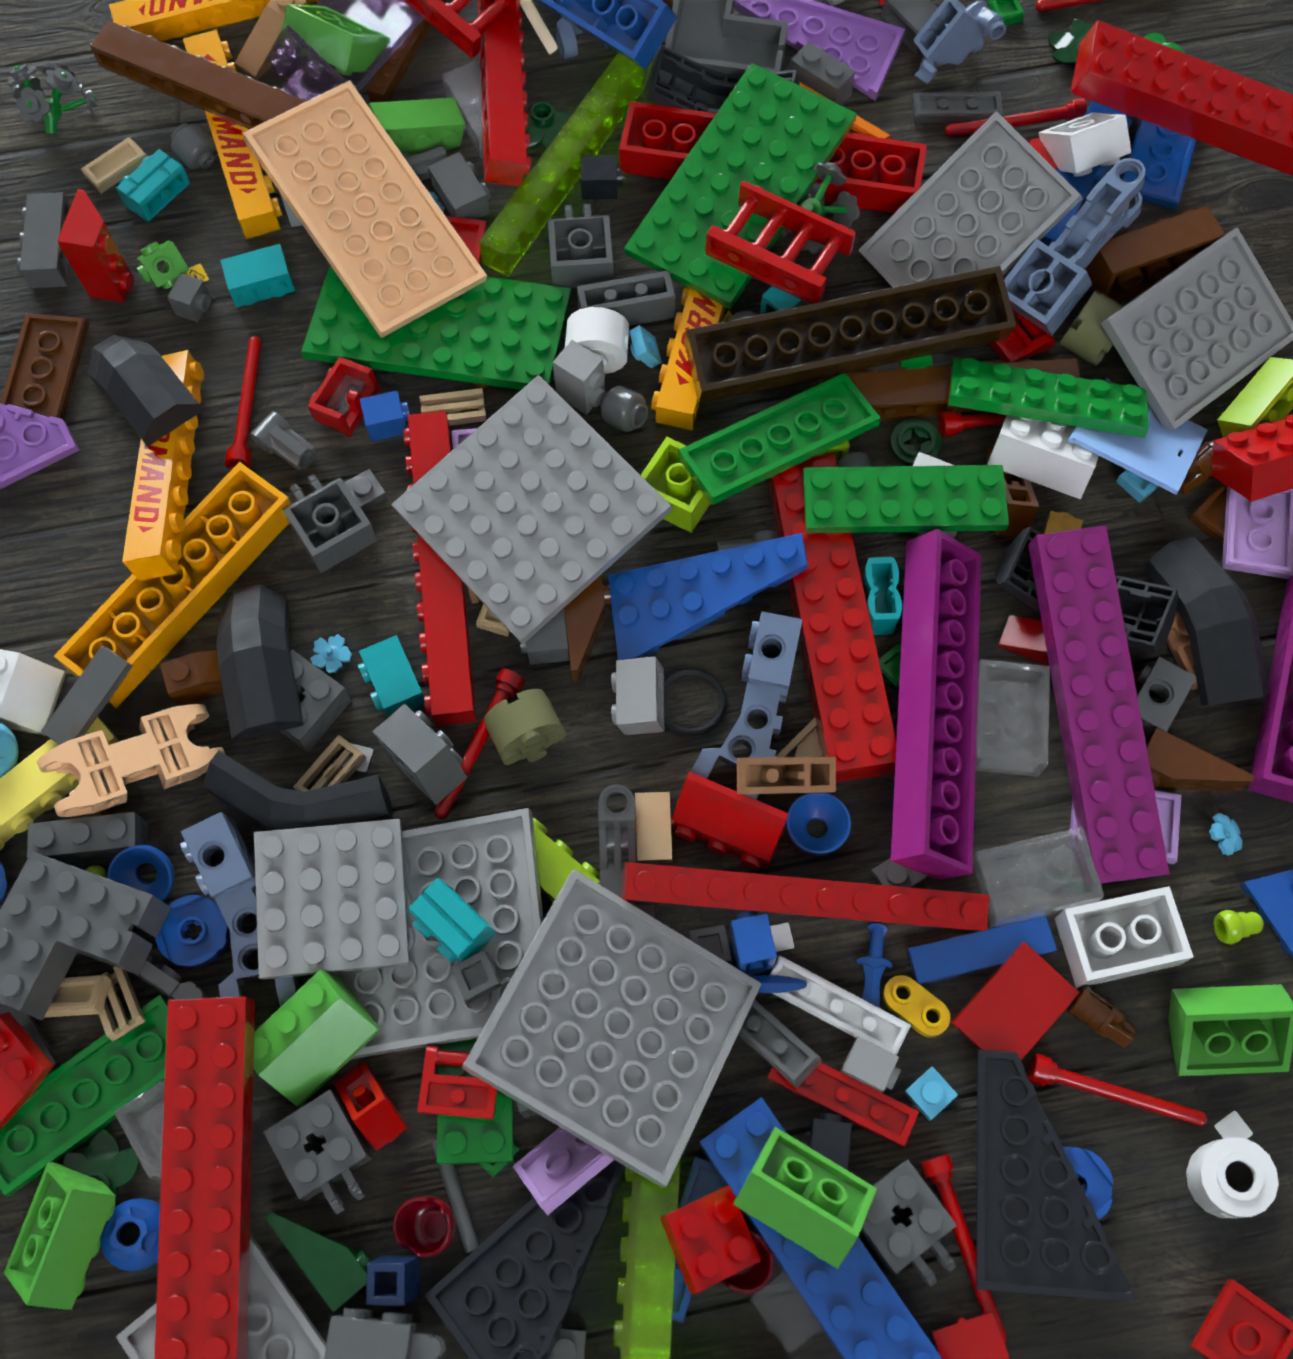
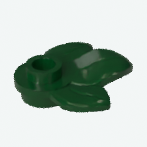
(1067, 44)
(545, 124)
(105, 1161)

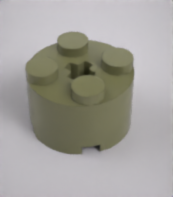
(1086, 334)
(524, 727)

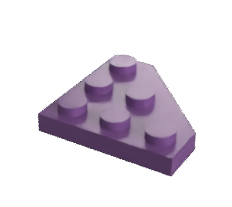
(30, 442)

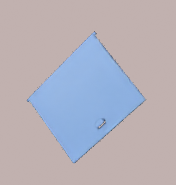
(1151, 456)

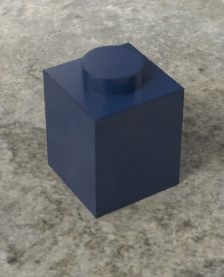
(393, 1280)

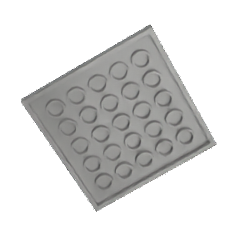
(531, 508)
(496, 872)
(614, 1028)

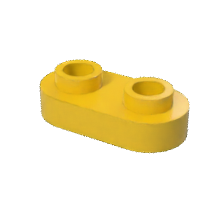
(915, 1007)

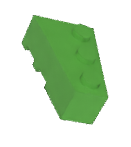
(421, 123)

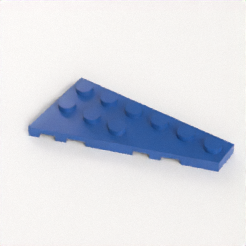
(685, 594)

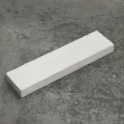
(842, 1008)

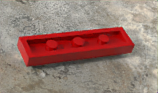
(854, 1102)

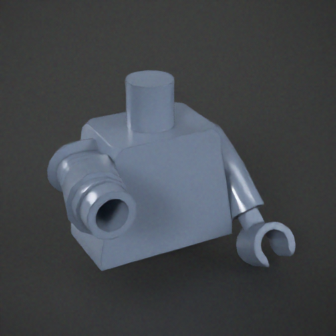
(954, 34)

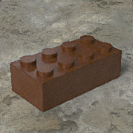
(1148, 254)

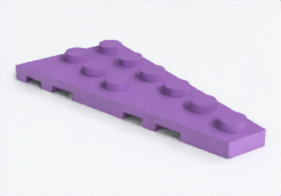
(849, 37)

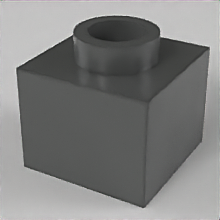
(189, 298)

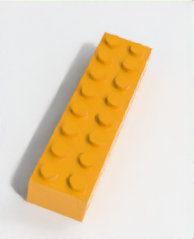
(154, 614)

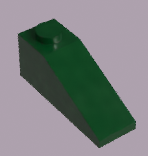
(331, 1266)

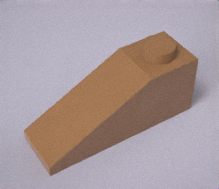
(263, 37)
(786, 775)

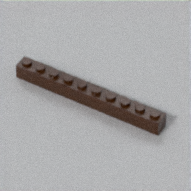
(391, 73)

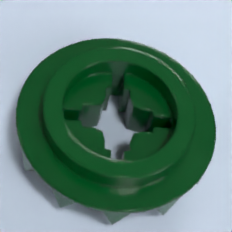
(923, 432)

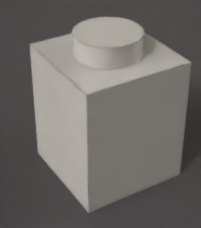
(871, 1065)

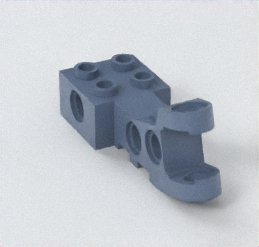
(1054, 277)
(766, 687)
(235, 893)

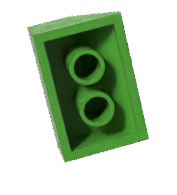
(336, 37)
(1231, 1030)
(311, 1037)
(806, 1198)
(59, 1237)

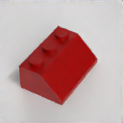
(94, 252)
(728, 822)

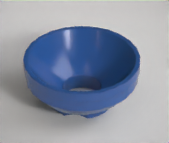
(823, 808)
(126, 866)
(145, 1251)

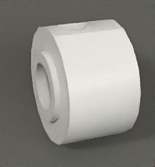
(602, 333)
(1208, 1180)

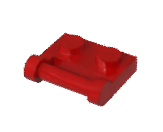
(1019, 345)
(453, 1094)

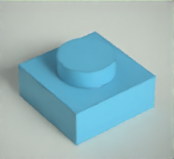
(644, 347)
(1135, 485)
(930, 1093)

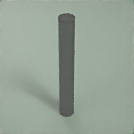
(458, 1204)

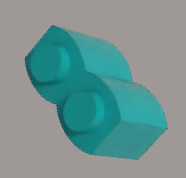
(881, 595)

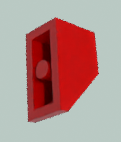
(370, 1106)

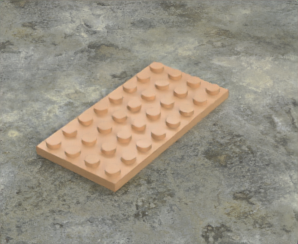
(365, 208)

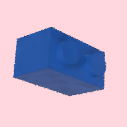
(752, 943)

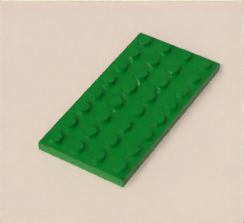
(761, 135)
(487, 336)

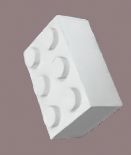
(1043, 455)
(1123, 937)

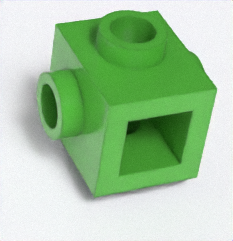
(172, 268)

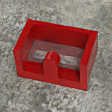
(339, 396)

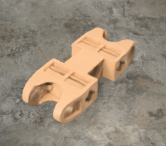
(159, 750)

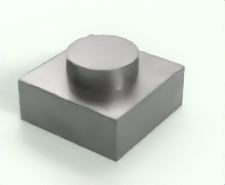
(366, 490)

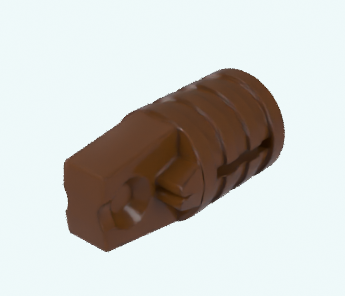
(1200, 468)
(1102, 1017)

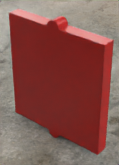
(971, 1339)

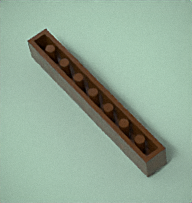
(189, 77)
(925, 391)

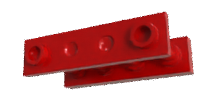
(456, 29)
(767, 266)

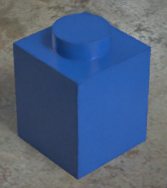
(384, 415)

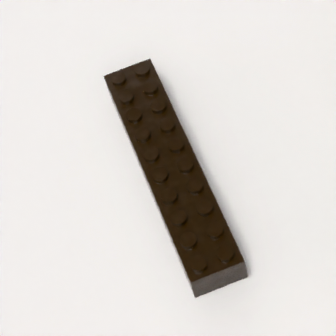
(849, 334)

